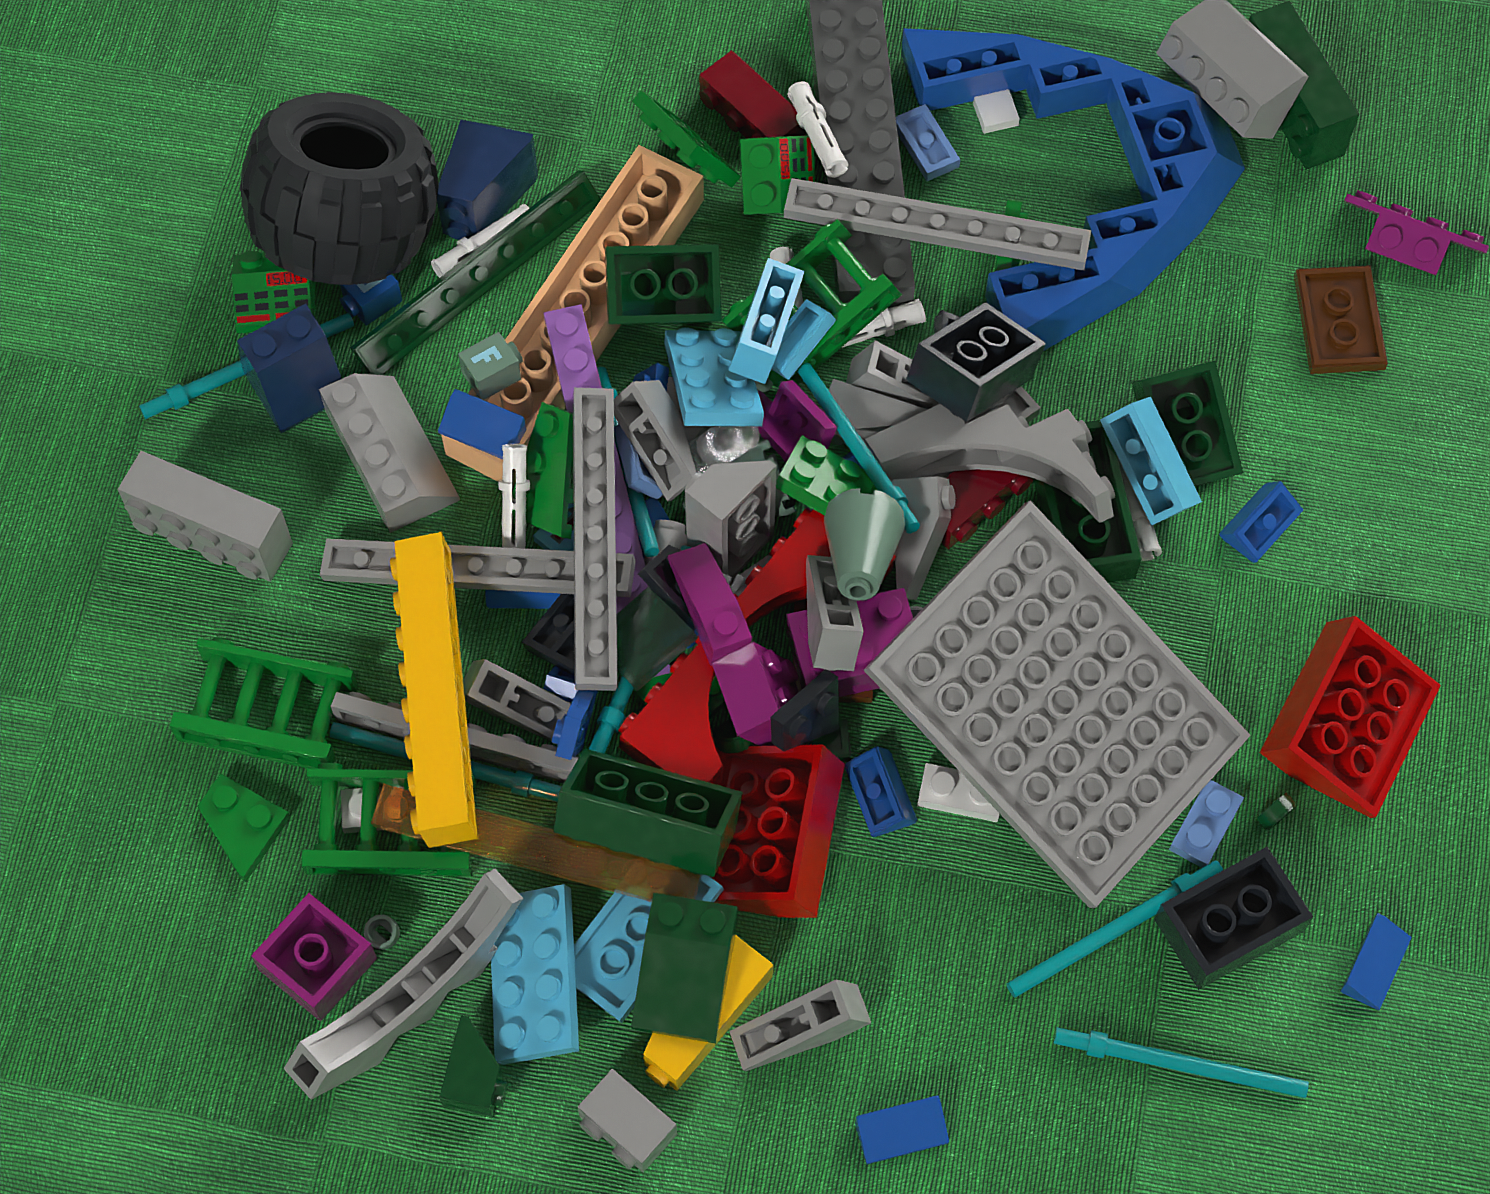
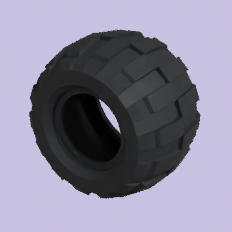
(339, 188)

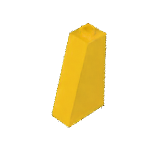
(674, 1058)

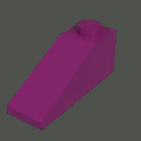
(710, 602)

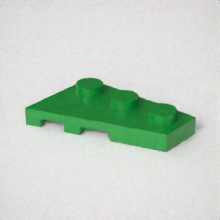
(549, 470)

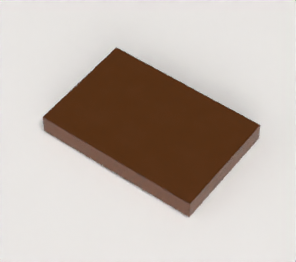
(1340, 319)

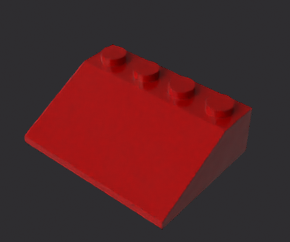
(1351, 716)
(781, 828)

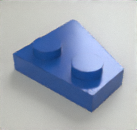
(573, 727)

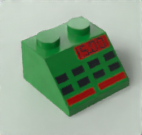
(768, 170)
(266, 291)

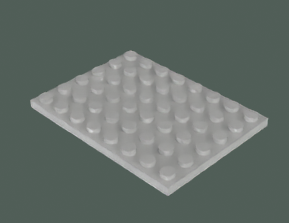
(1058, 704)

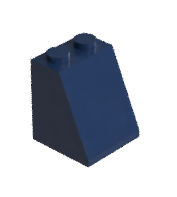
(484, 177)
(288, 366)

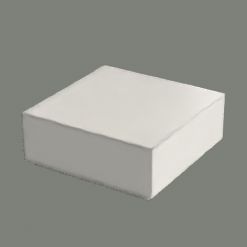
(996, 111)

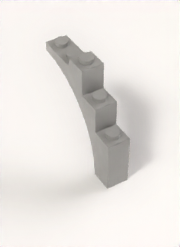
(998, 441)
(410, 996)

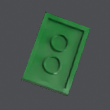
(679, 134)
(818, 475)

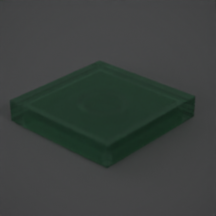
(649, 638)

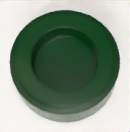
(728, 740)
(1276, 811)

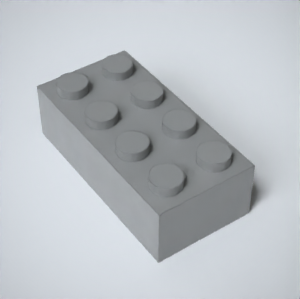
(205, 517)

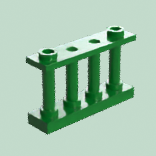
(850, 317)
(274, 741)
(367, 857)

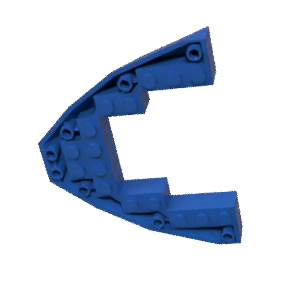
(1170, 138)

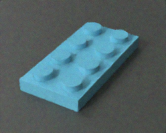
(702, 381)
(612, 950)
(536, 979)

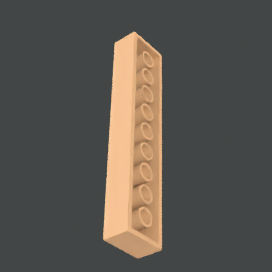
(642, 207)

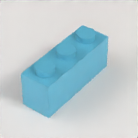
(766, 321)
(1150, 460)

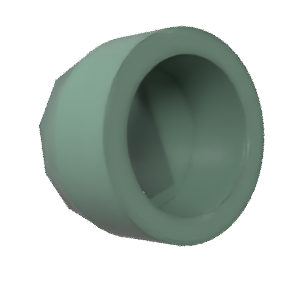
(375, 938)

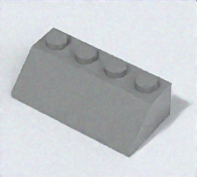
(1233, 67)
(388, 448)
(732, 511)

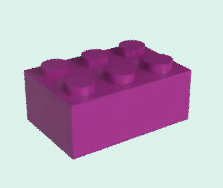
(881, 621)

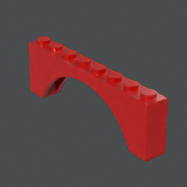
(675, 723)

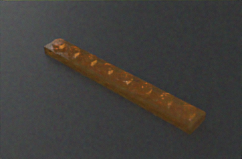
(548, 852)

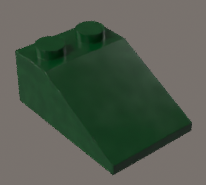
(663, 284)
(1196, 419)
(684, 967)

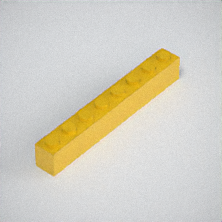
(435, 691)

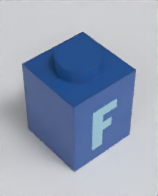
(371, 299)

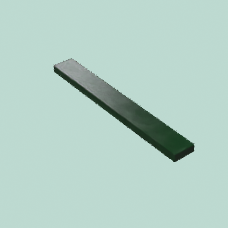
(476, 274)

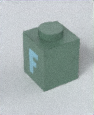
(491, 365)

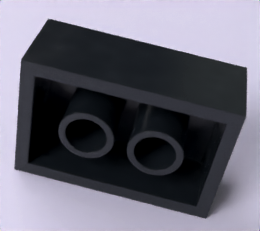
(975, 361)
(1233, 918)

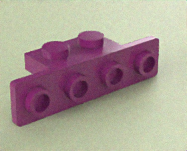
(1409, 239)
(791, 417)

